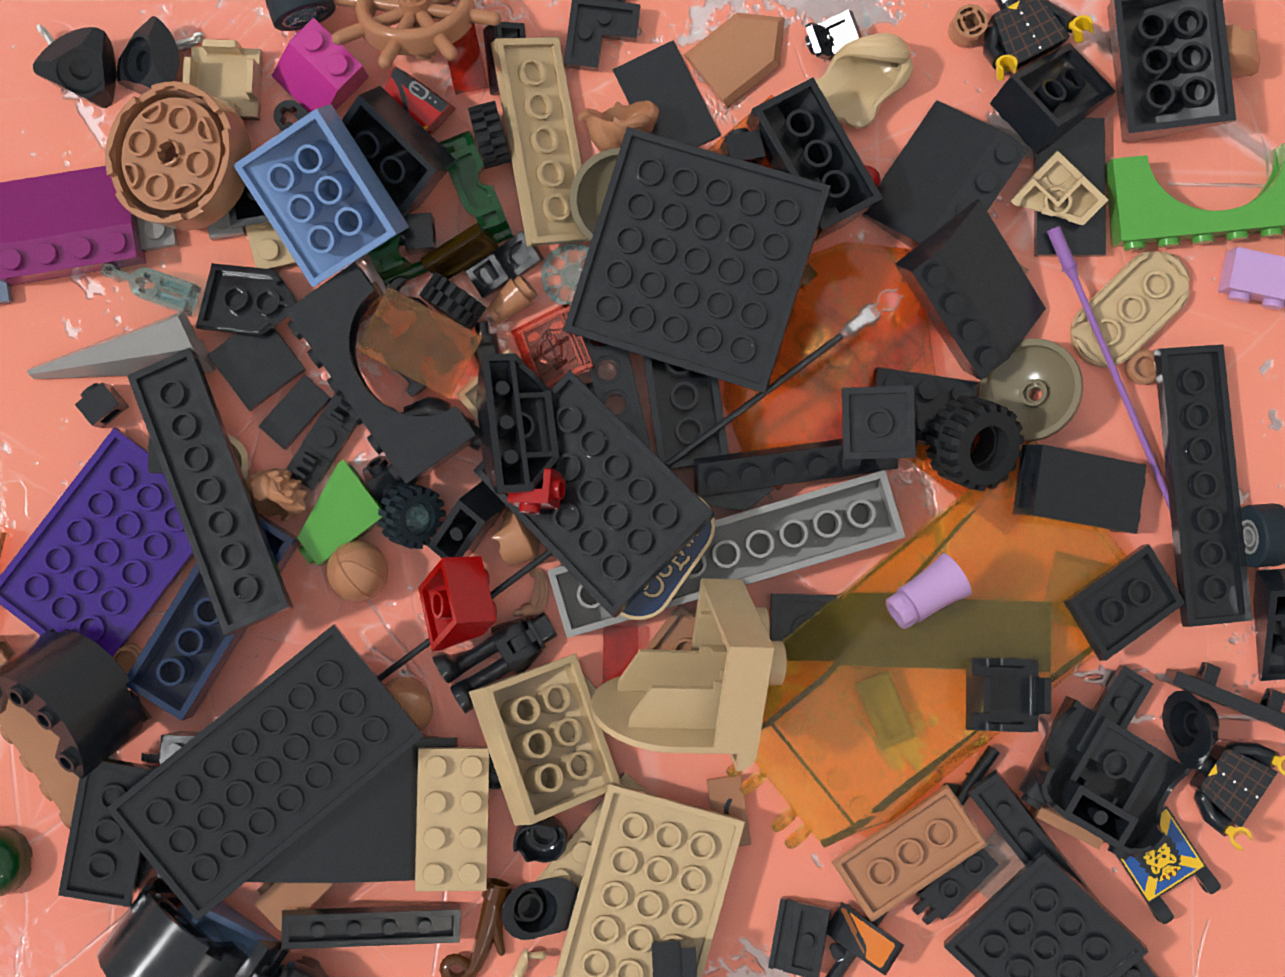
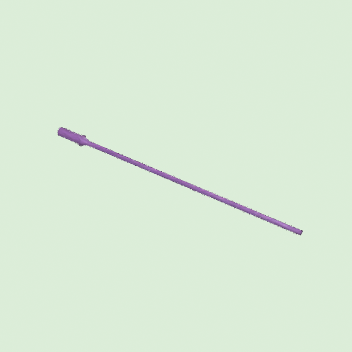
(1070, 268)

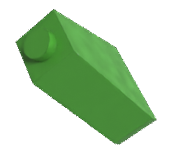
(339, 516)

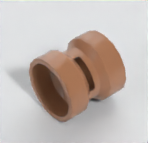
(963, 32)

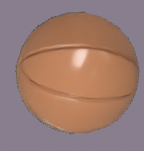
(357, 571)

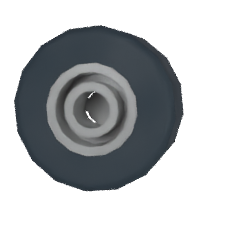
(1264, 534)

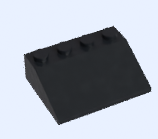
(1170, 66)
(942, 172)
(973, 290)

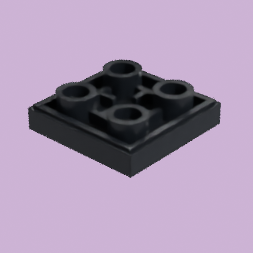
(256, 365)

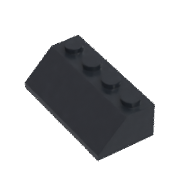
(809, 142)

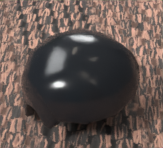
(541, 841)

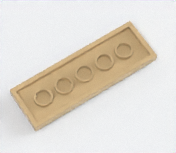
(539, 135)

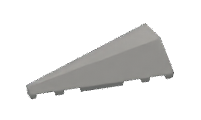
(128, 351)

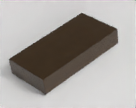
(460, 252)

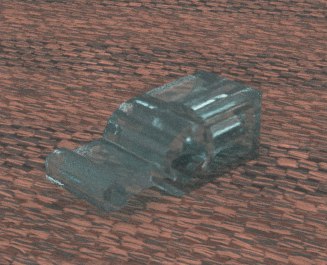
(160, 293)

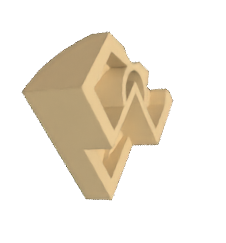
(1060, 192)

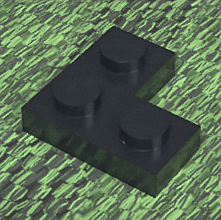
(597, 20)

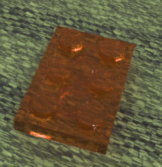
(419, 343)

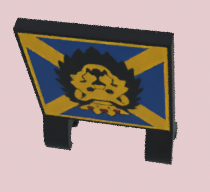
(1164, 869)

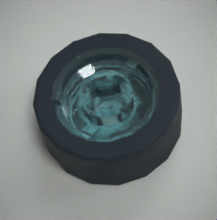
(295, 14)

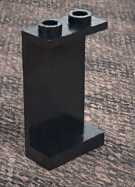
(1079, 488)

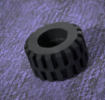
(996, 447)

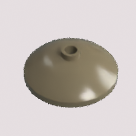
(590, 190)
(1034, 368)

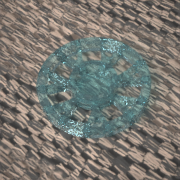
(568, 274)

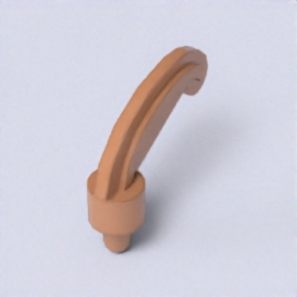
(539, 596)

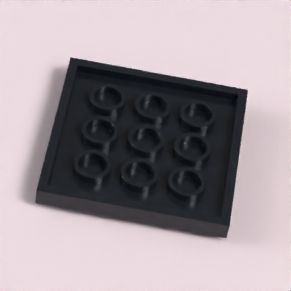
(1044, 928)

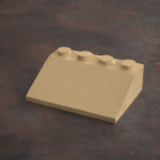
(544, 740)

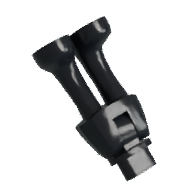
(515, 641)

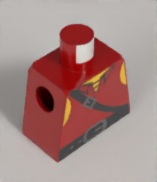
(418, 100)

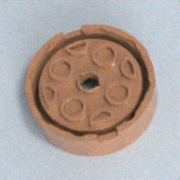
(197, 184)

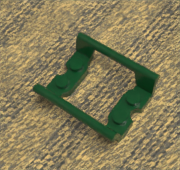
(476, 198)

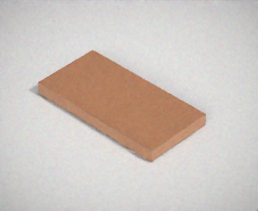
(909, 853)

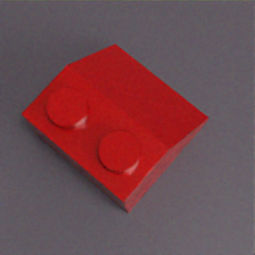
(457, 601)

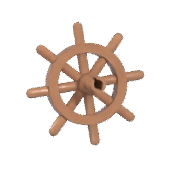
(417, 30)

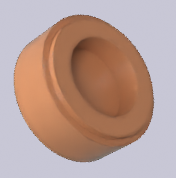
(1141, 367)

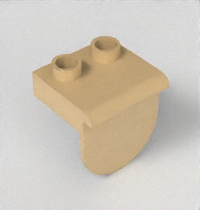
(704, 695)

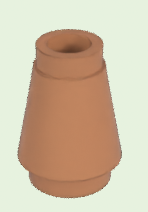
(512, 299)

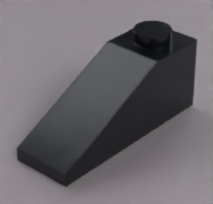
(1270, 623)

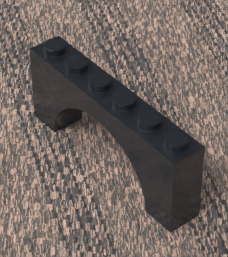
(330, 326)

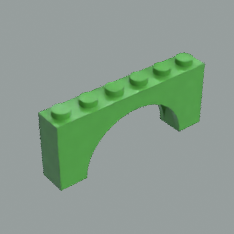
(1147, 214)

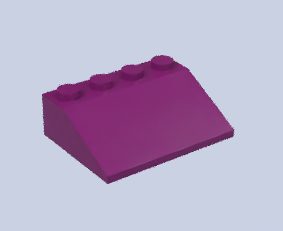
(64, 227)

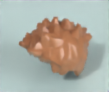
(276, 493)

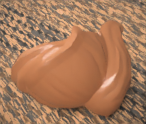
(609, 127)

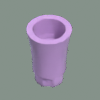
(929, 592)

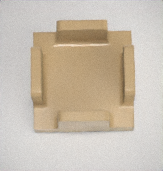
(227, 73)

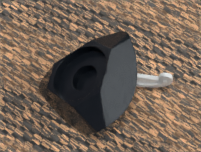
(152, 56)
(79, 64)

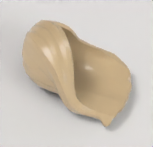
(865, 76)

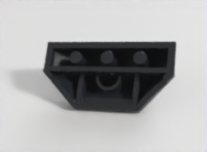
(514, 423)

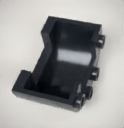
(75, 694)
(164, 942)

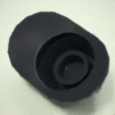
(1190, 727)
(539, 908)

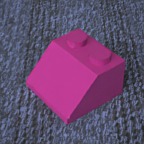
(317, 69)

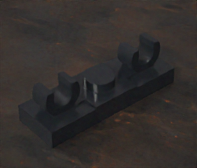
(323, 443)

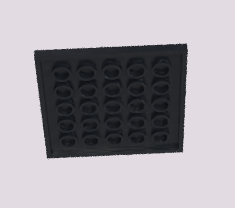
(697, 259)

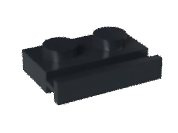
(799, 937)

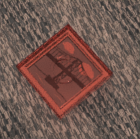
(550, 349)

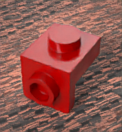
(545, 498)

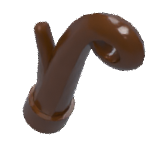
(488, 931)

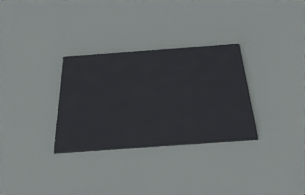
(666, 81)

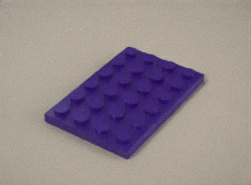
(100, 550)

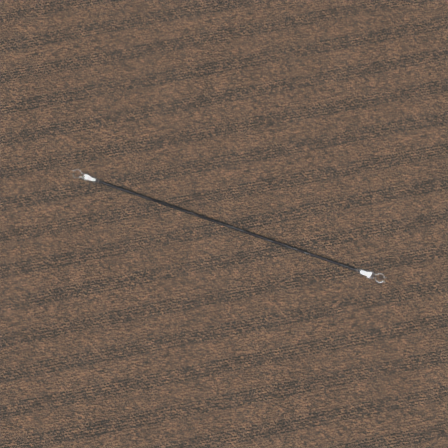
(865, 317)

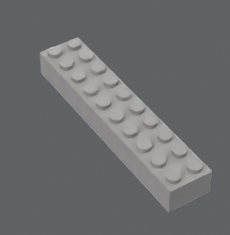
(764, 544)

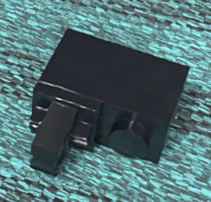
(467, 523)

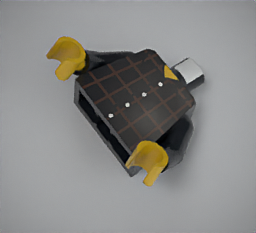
(1028, 31)
(1233, 785)

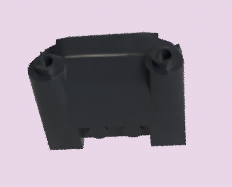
(1102, 779)

